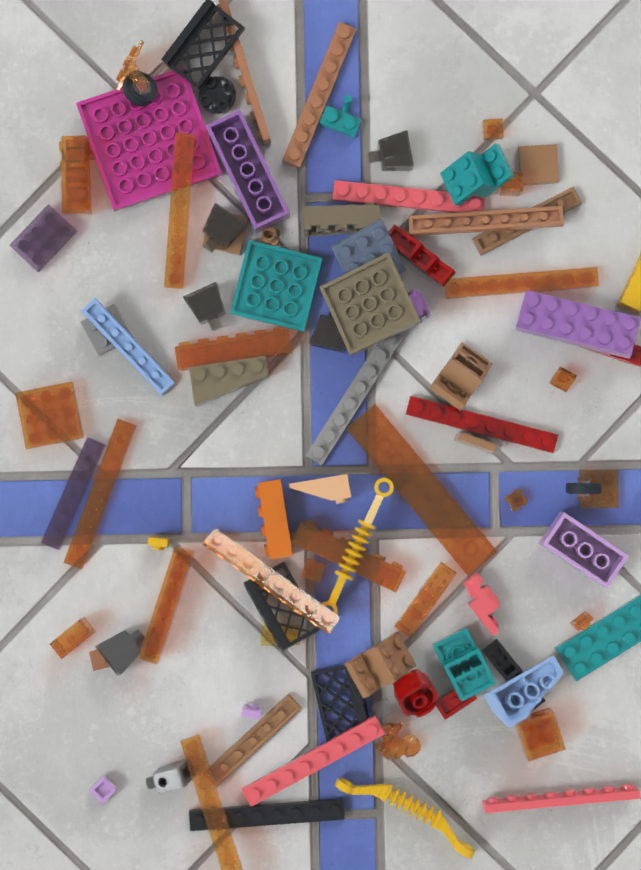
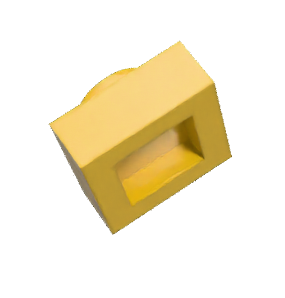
(158, 543)

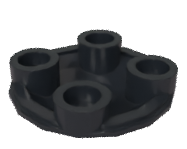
(217, 95)

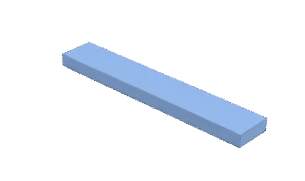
(128, 346)

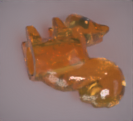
(393, 746)

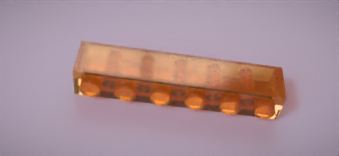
(236, 348)
(332, 548)
(167, 604)

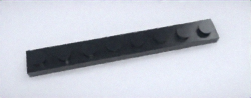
(274, 814)

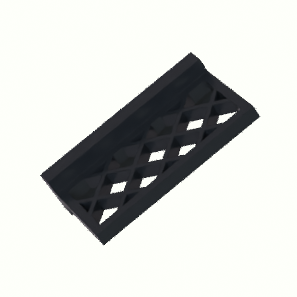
(188, 38)
(270, 619)
(359, 704)

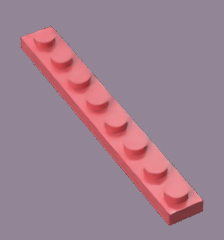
(403, 197)
(313, 760)
(554, 799)

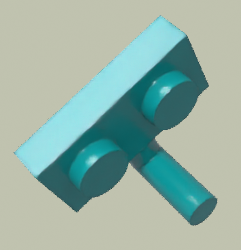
(340, 120)

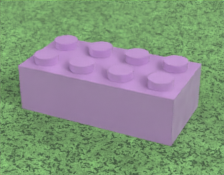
(583, 549)

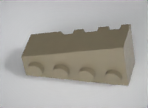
(338, 219)
(222, 378)

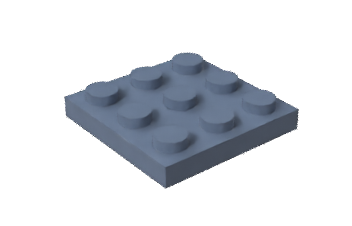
(366, 246)

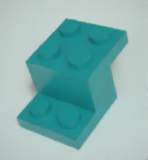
(477, 174)
(463, 664)

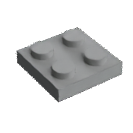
(98, 340)

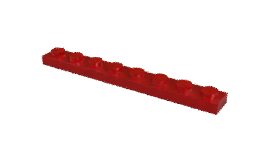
(481, 424)

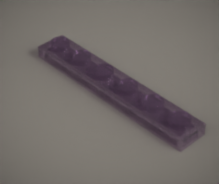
(73, 493)

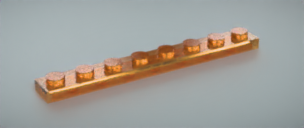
(179, 210)
(521, 282)
(100, 494)
(271, 581)
(211, 803)

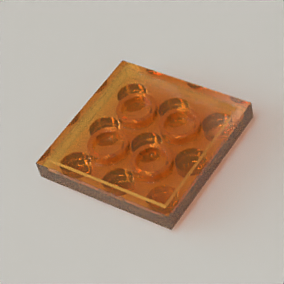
(49, 415)

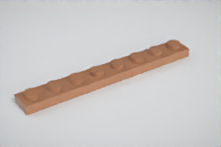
(246, 81)
(319, 95)
(486, 221)

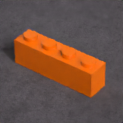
(275, 519)

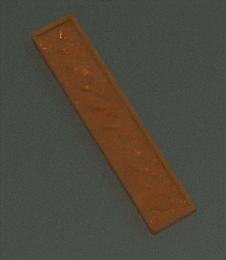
(421, 490)

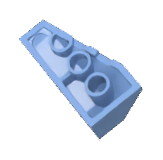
(519, 695)

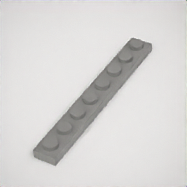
(352, 399)

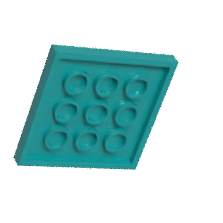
(276, 286)

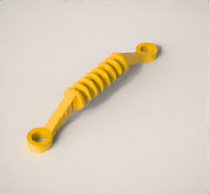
(357, 545)
(384, 791)

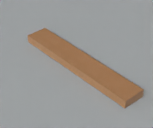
(492, 239)
(254, 738)

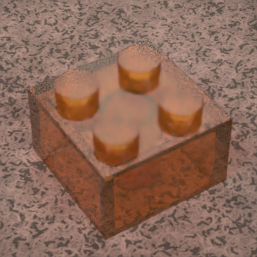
(540, 734)

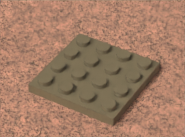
(370, 304)

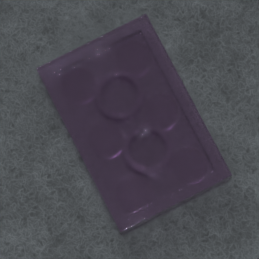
(43, 238)

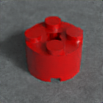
(415, 694)

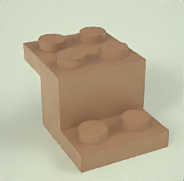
(461, 376)
(380, 664)

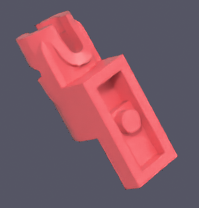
(483, 601)

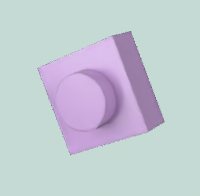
(252, 711)
(103, 789)

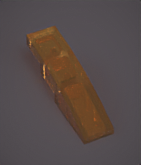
(425, 599)

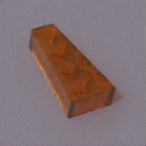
(75, 175)

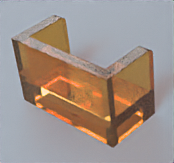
(72, 637)

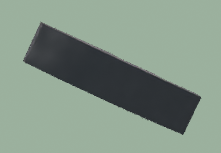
(504, 663)

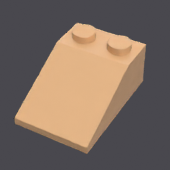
(330, 488)

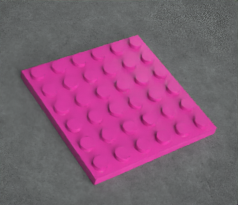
(138, 142)

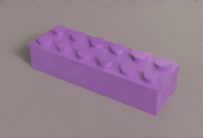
(248, 171)
(578, 324)

